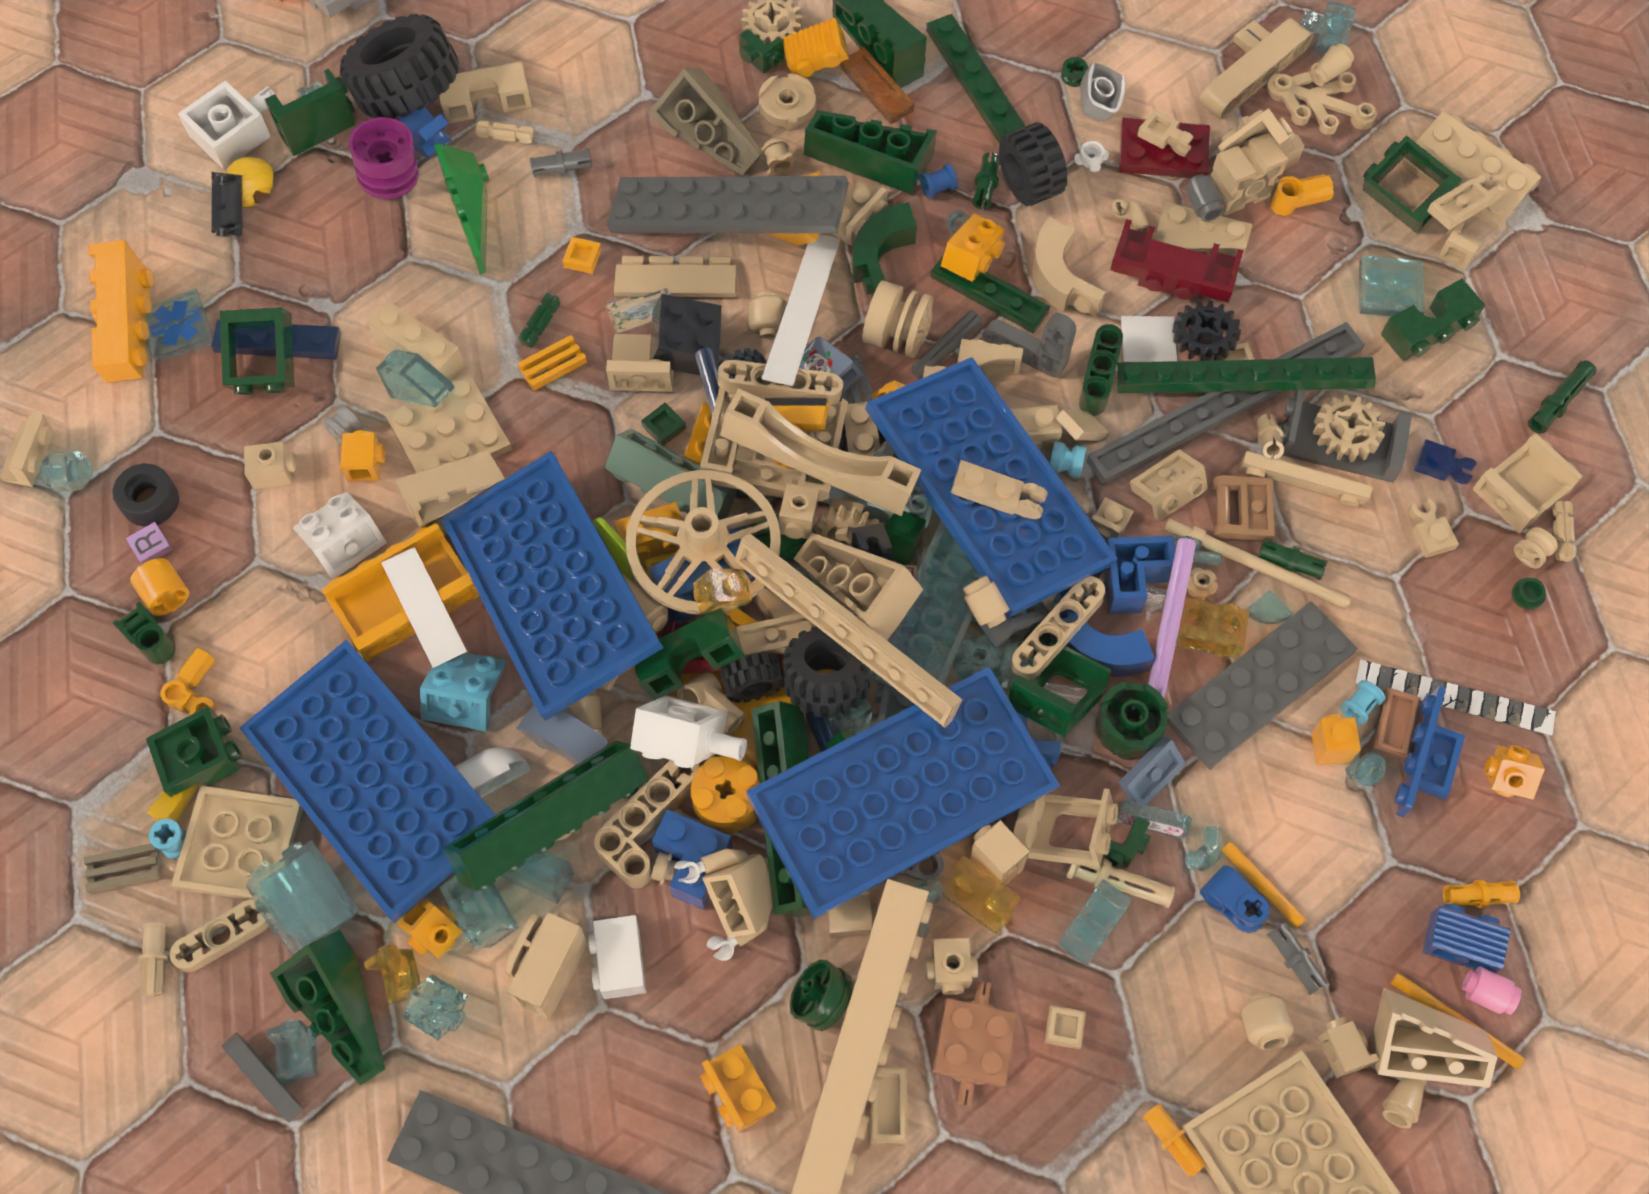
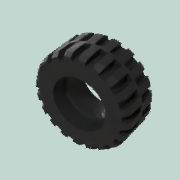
(399, 66)

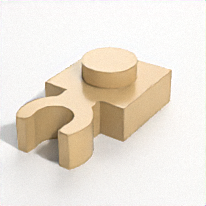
(1432, 533)

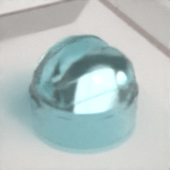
(961, 216)

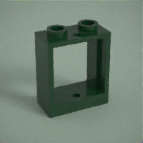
(1426, 163)
(255, 318)

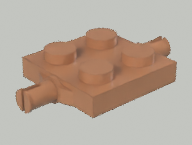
(974, 1043)

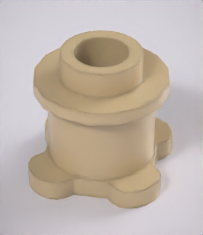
(777, 157)

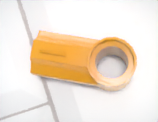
(1300, 192)

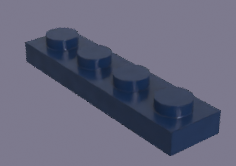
(308, 341)

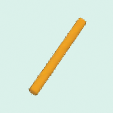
(1423, 997)

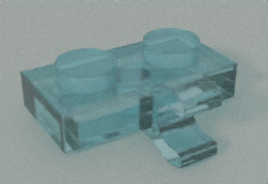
(1332, 27)

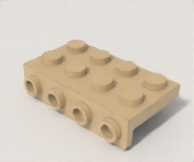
(1472, 155)

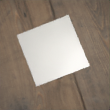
(1148, 339)

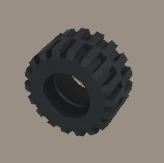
(1033, 164)
(823, 691)

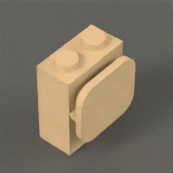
(544, 962)

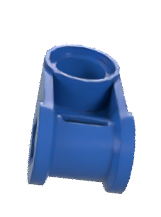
(1233, 897)

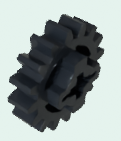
(1206, 331)

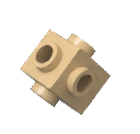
(953, 953)

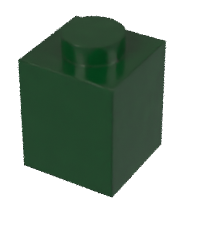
(905, 536)

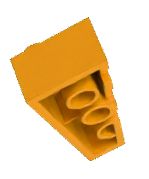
(119, 311)

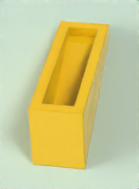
(172, 807)

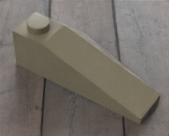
(703, 117)

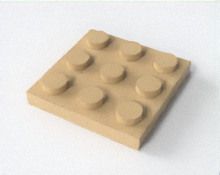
(449, 432)
(231, 837)

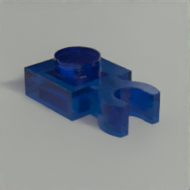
(1440, 462)

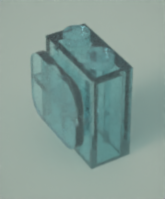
(300, 897)

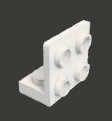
(340, 534)

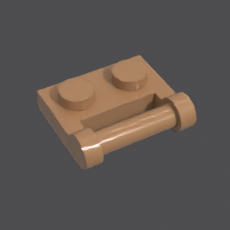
(1255, 508)

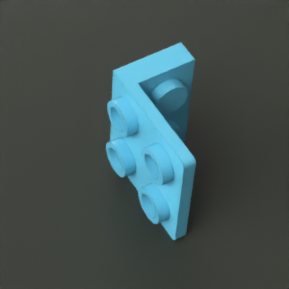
(461, 691)

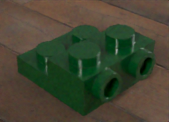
(194, 751)

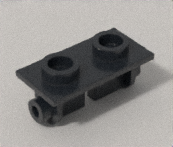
(226, 204)

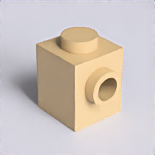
(269, 465)
(798, 511)

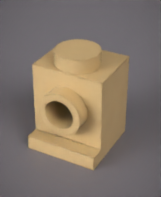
(1345, 1047)

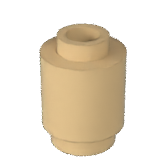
(986, 602)

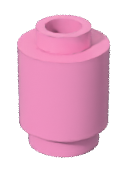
(1491, 991)

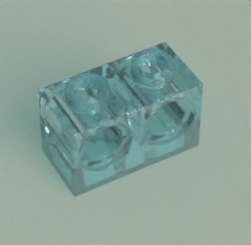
(1094, 922)

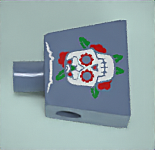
(824, 357)

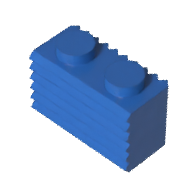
(1466, 938)

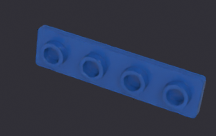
(1434, 756)

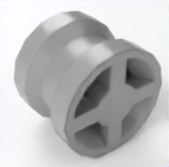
(342, 422)

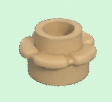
(1198, 590)
(664, 868)

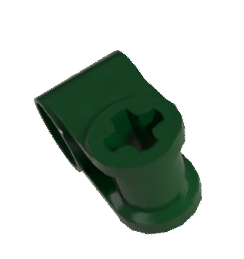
(142, 631)

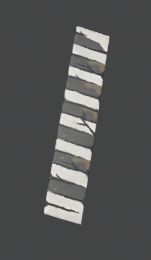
(1460, 697)

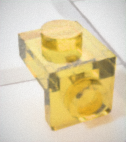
(721, 588)
(398, 971)

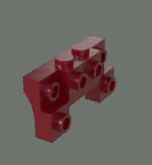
(1175, 268)

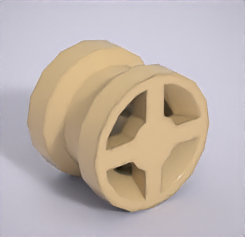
(1536, 547)

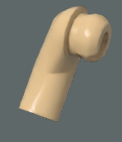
(1131, 210)

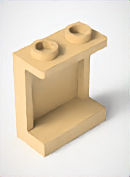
(1527, 483)

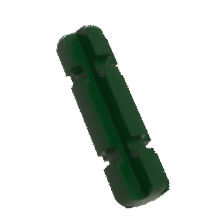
(539, 320)

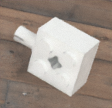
(227, 123)
(683, 732)

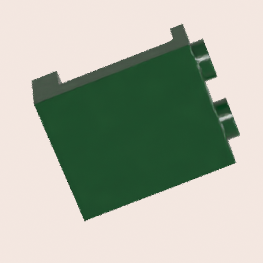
(313, 116)

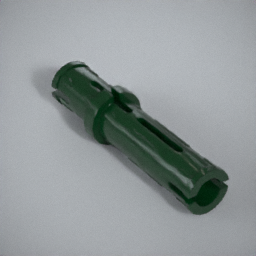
(1556, 405)

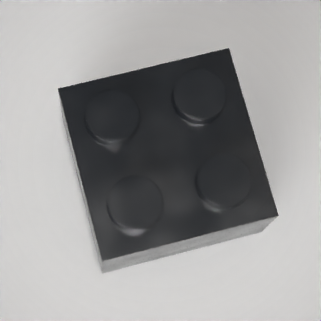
(682, 329)

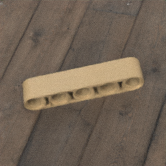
(1256, 68)

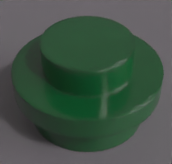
(1529, 593)

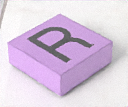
(149, 543)

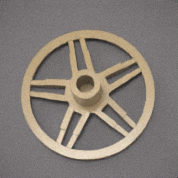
(699, 536)

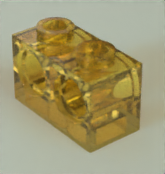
(1210, 635)

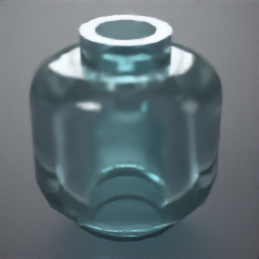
(65, 471)

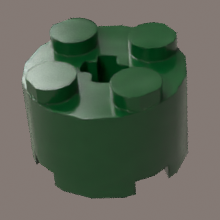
(1113, 718)

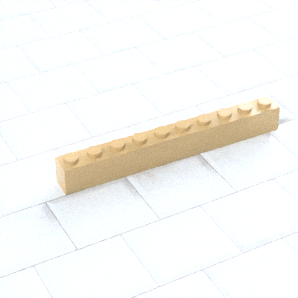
(862, 1041)

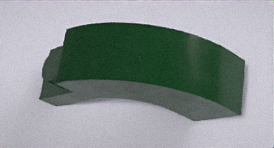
(878, 235)

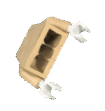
(739, 893)

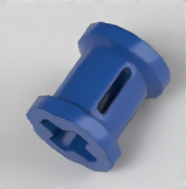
(938, 181)

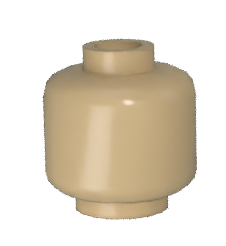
(766, 313)
(1267, 1022)

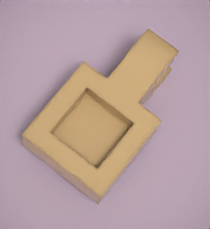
(1162, 129)

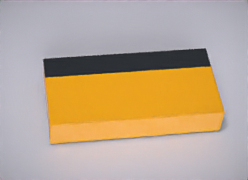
(806, 413)

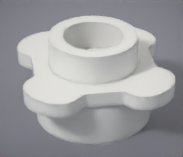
(1089, 150)

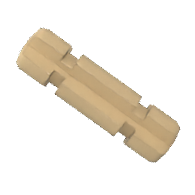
(504, 132)
(1564, 530)

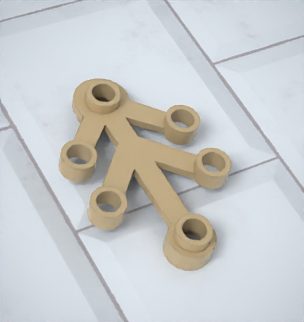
(1287, 89)

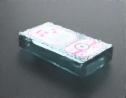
(1160, 820)

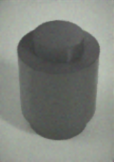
(1205, 197)

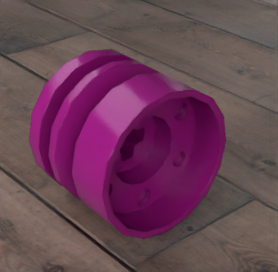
(384, 158)

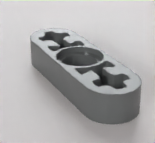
(262, 1077)

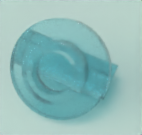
(1367, 769)

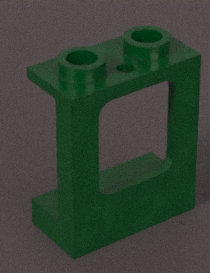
(1051, 710)

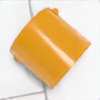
(159, 586)

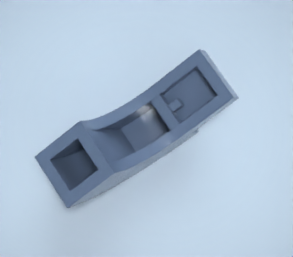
(562, 735)

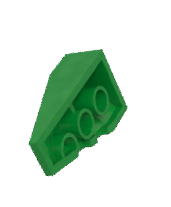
(469, 195)

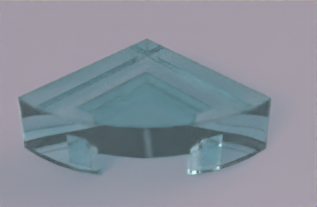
(1269, 609)

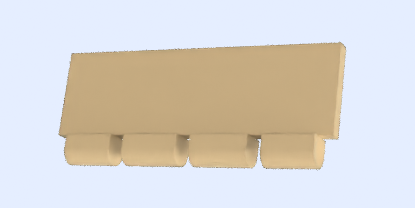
(687, 279)

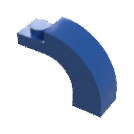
(1124, 653)

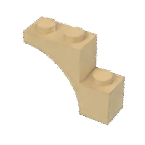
(990, 357)

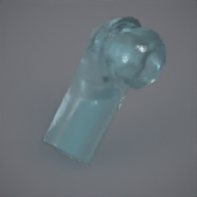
(1207, 854)

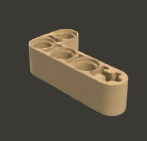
(643, 805)

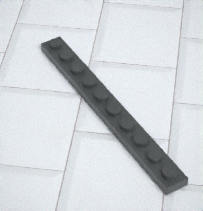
(1207, 412)

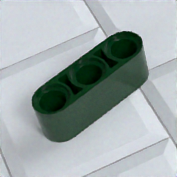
(1101, 357)

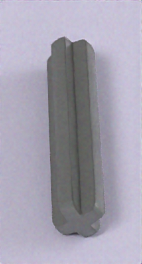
(947, 343)

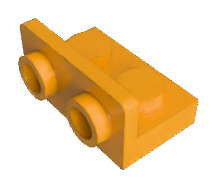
(738, 1088)

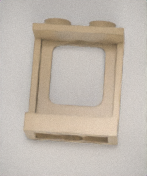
(1038, 819)

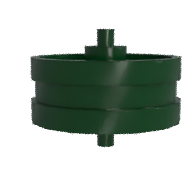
(821, 995)

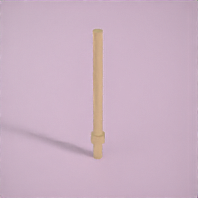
(1259, 564)

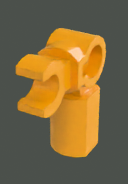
(178, 692)

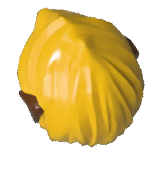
(256, 179)

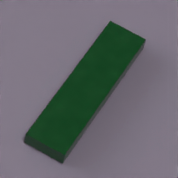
(996, 296)

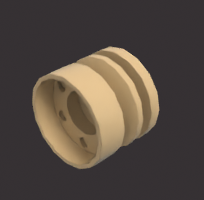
(898, 319)

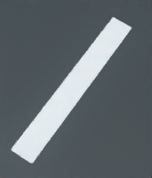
(801, 311)

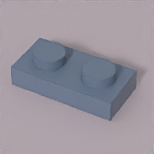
(1152, 772)

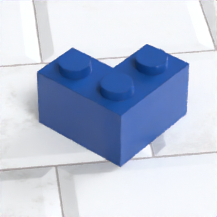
(1138, 562)
(688, 842)

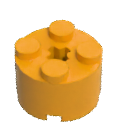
(715, 779)

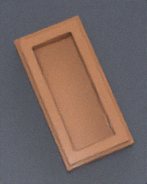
(1396, 724)

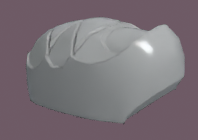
(1101, 92)

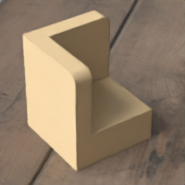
(1459, 248)

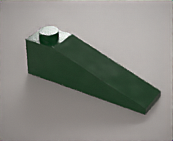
(330, 992)

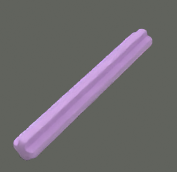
(1172, 614)

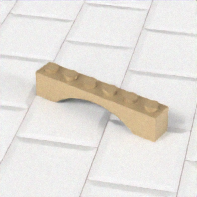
(875, 479)

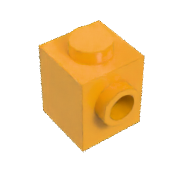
(361, 456)
(1335, 740)

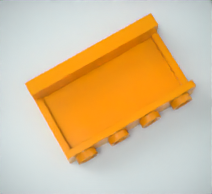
(370, 605)

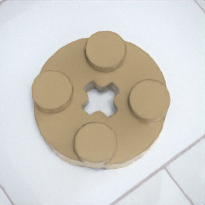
(787, 114)

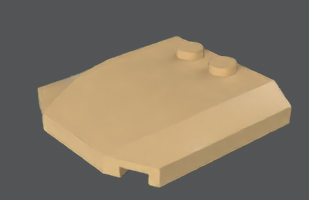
(757, 469)

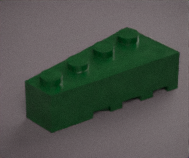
(886, 37)
(869, 149)

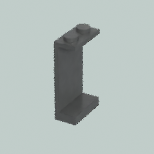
(1302, 444)

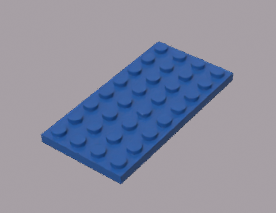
(965, 419)
(550, 585)
(367, 778)
(900, 794)

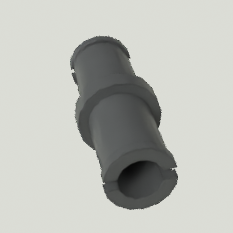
(561, 162)
(1297, 958)

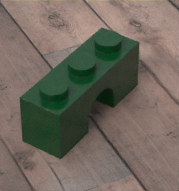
(1414, 333)
(709, 636)

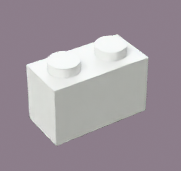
(618, 957)

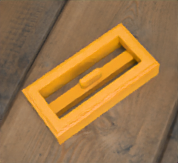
(550, 358)

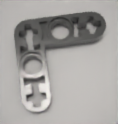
(1046, 355)

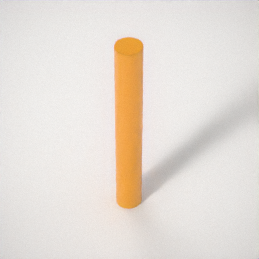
(1263, 884)

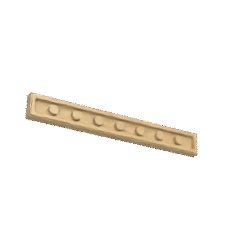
(848, 630)

